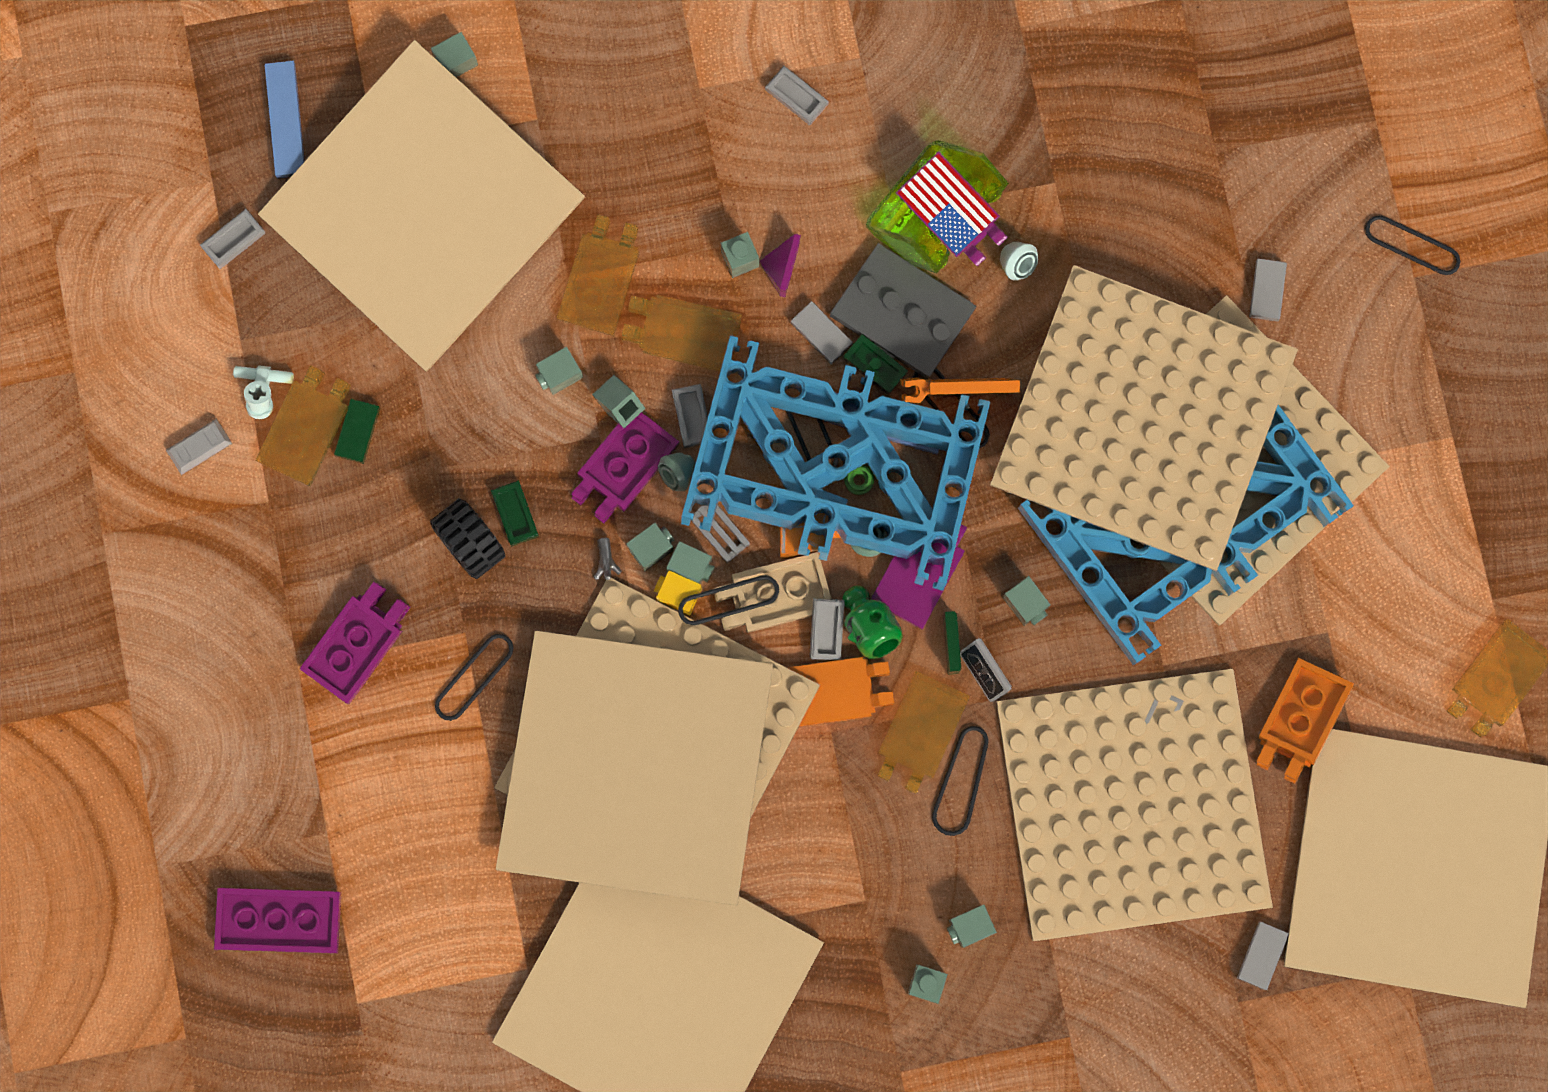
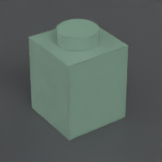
(455, 55)
(740, 254)
(558, 371)
(618, 401)
(651, 546)
(691, 563)
(1027, 602)
(971, 927)
(927, 984)

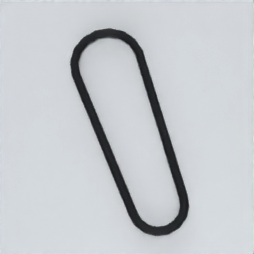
(976, 785)

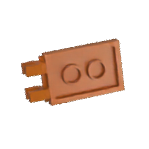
(957, 386)
(844, 690)
(1303, 717)

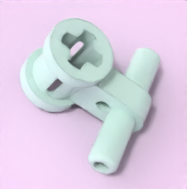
(258, 393)

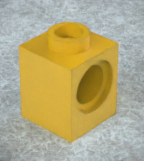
(674, 589)

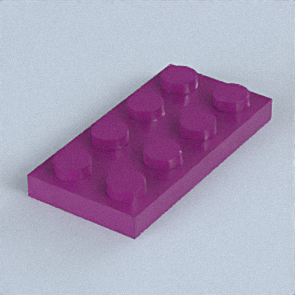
(277, 920)

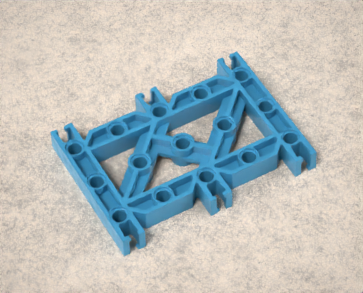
(1287, 479)
(804, 480)

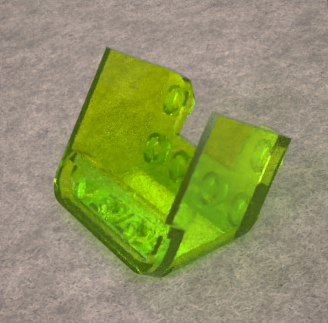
(905, 232)

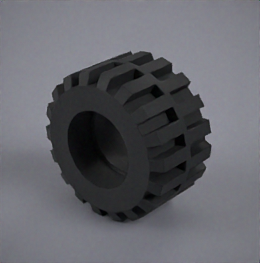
(468, 538)

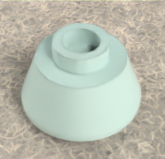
(1019, 260)

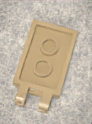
(798, 583)

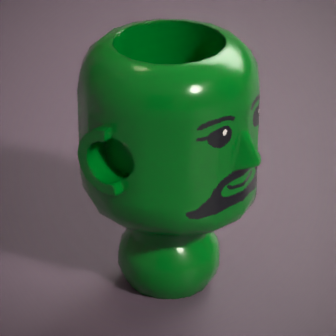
(870, 624)

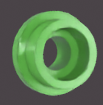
(859, 489)

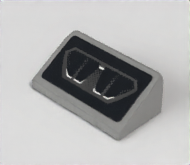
(985, 670)

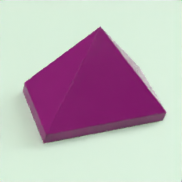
(780, 264)

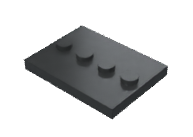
(903, 311)

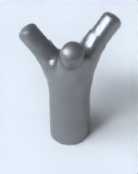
(606, 562)

